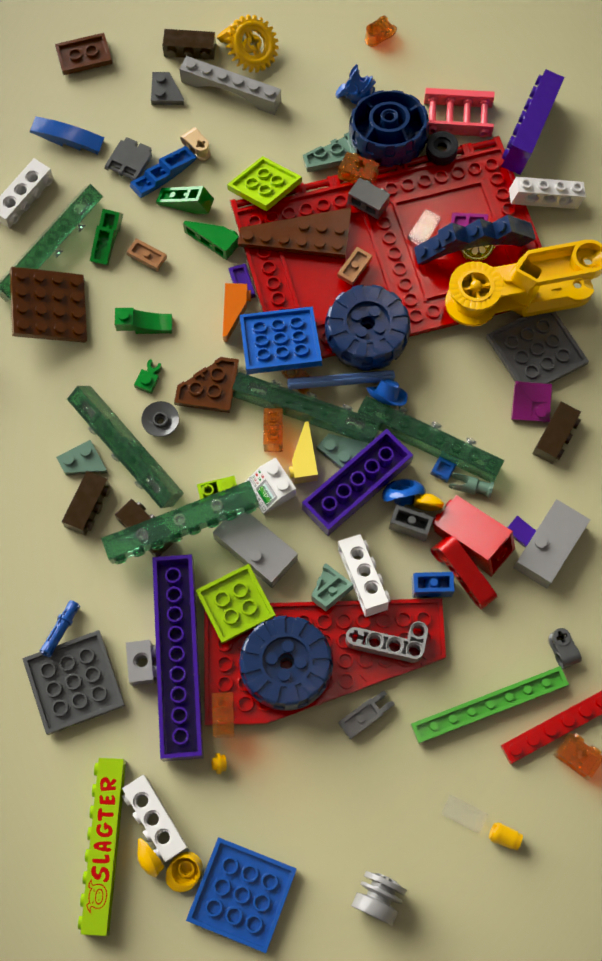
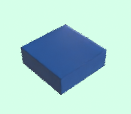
(443, 469)

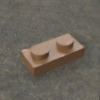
(146, 254)
(354, 266)

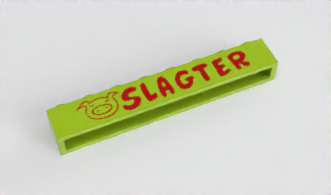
(103, 847)

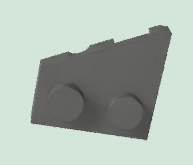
(164, 90)

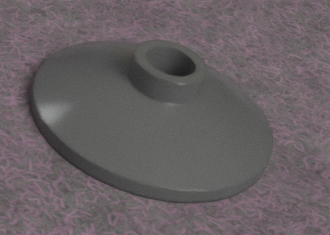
(157, 411)

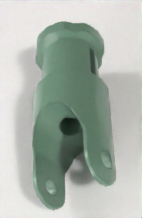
(472, 486)

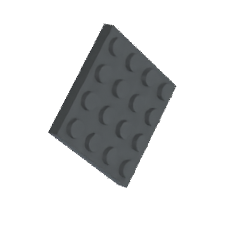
(537, 349)
(73, 683)

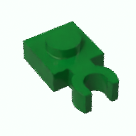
(148, 379)

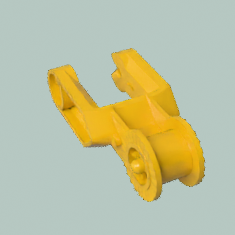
(533, 286)

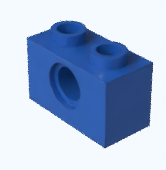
(432, 584)

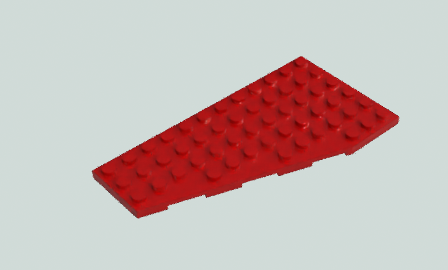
(351, 667)

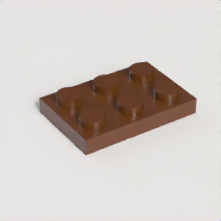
(83, 53)

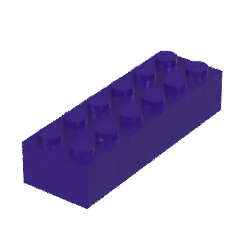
(531, 121)
(357, 482)

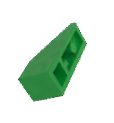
(188, 199)
(214, 237)

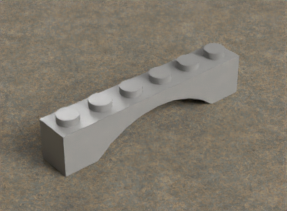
(203, 74)

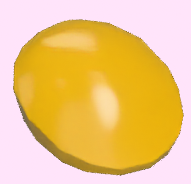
(428, 502)
(148, 859)
(184, 872)

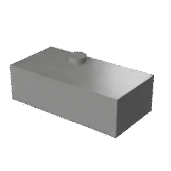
(551, 543)
(256, 546)

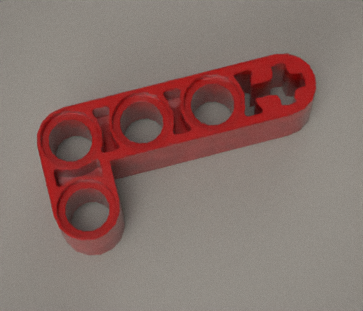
(464, 570)

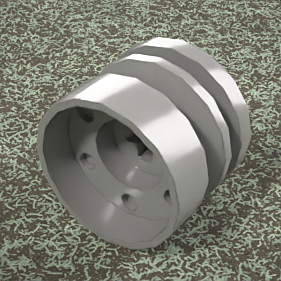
(379, 897)

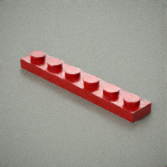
(553, 728)

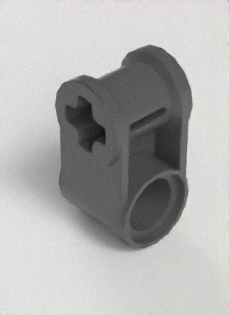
(565, 650)

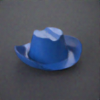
(388, 393)
(402, 491)

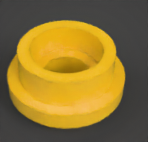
(219, 763)

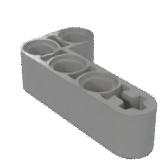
(385, 640)

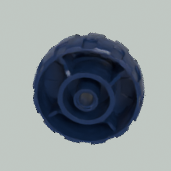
(389, 128)
(367, 327)
(281, 641)

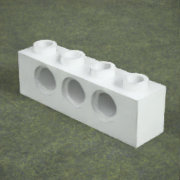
(24, 184)
(547, 192)
(370, 603)
(142, 787)

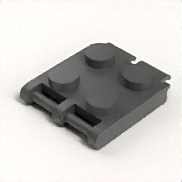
(129, 159)

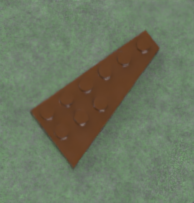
(312, 234)

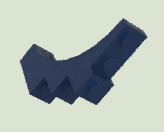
(456, 237)

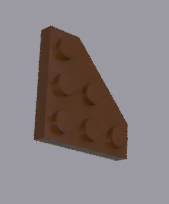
(210, 387)

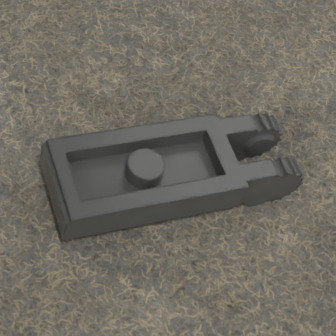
(364, 716)

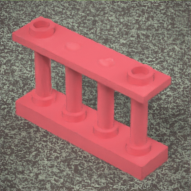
(464, 98)

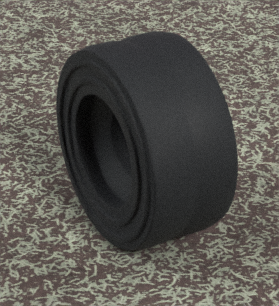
(442, 157)

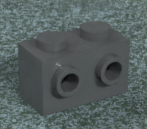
(368, 198)
(411, 522)

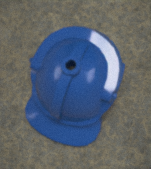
(356, 86)

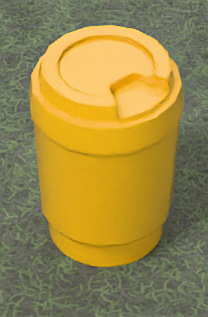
(505, 836)

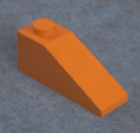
(234, 305)

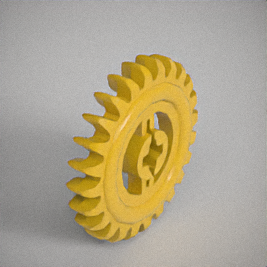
(240, 49)

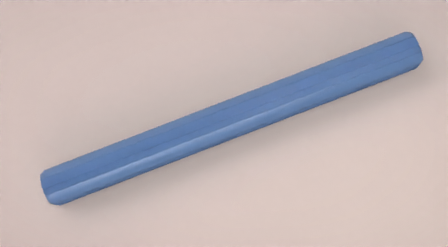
(339, 379)

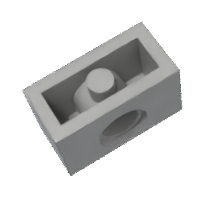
(136, 651)

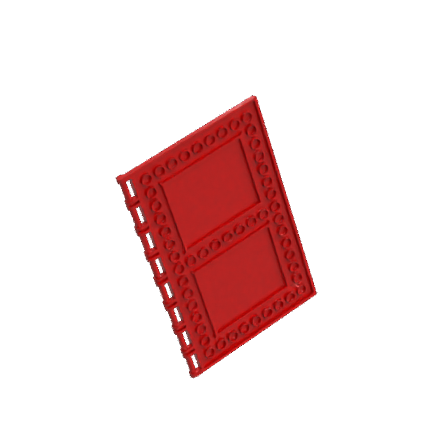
(467, 185)

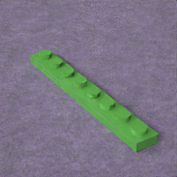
(489, 704)

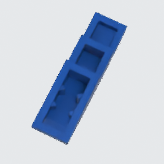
(64, 133)
(163, 172)

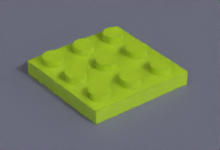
(264, 183)
(235, 603)

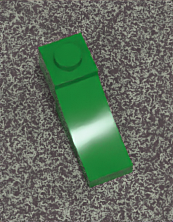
(105, 236)
(142, 322)

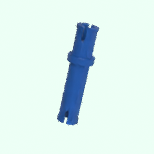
(64, 621)

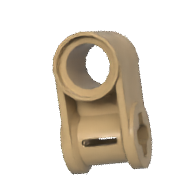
(196, 143)

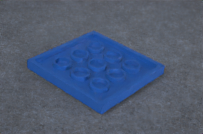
(280, 340)
(241, 895)

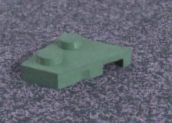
(81, 459)
(330, 588)

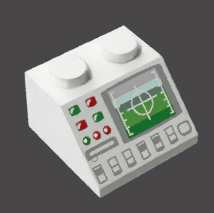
(271, 486)

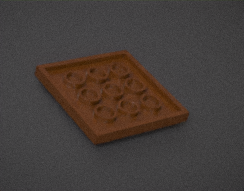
(48, 305)

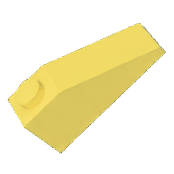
(303, 461)

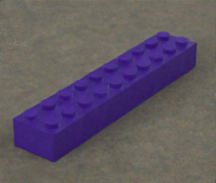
(177, 658)

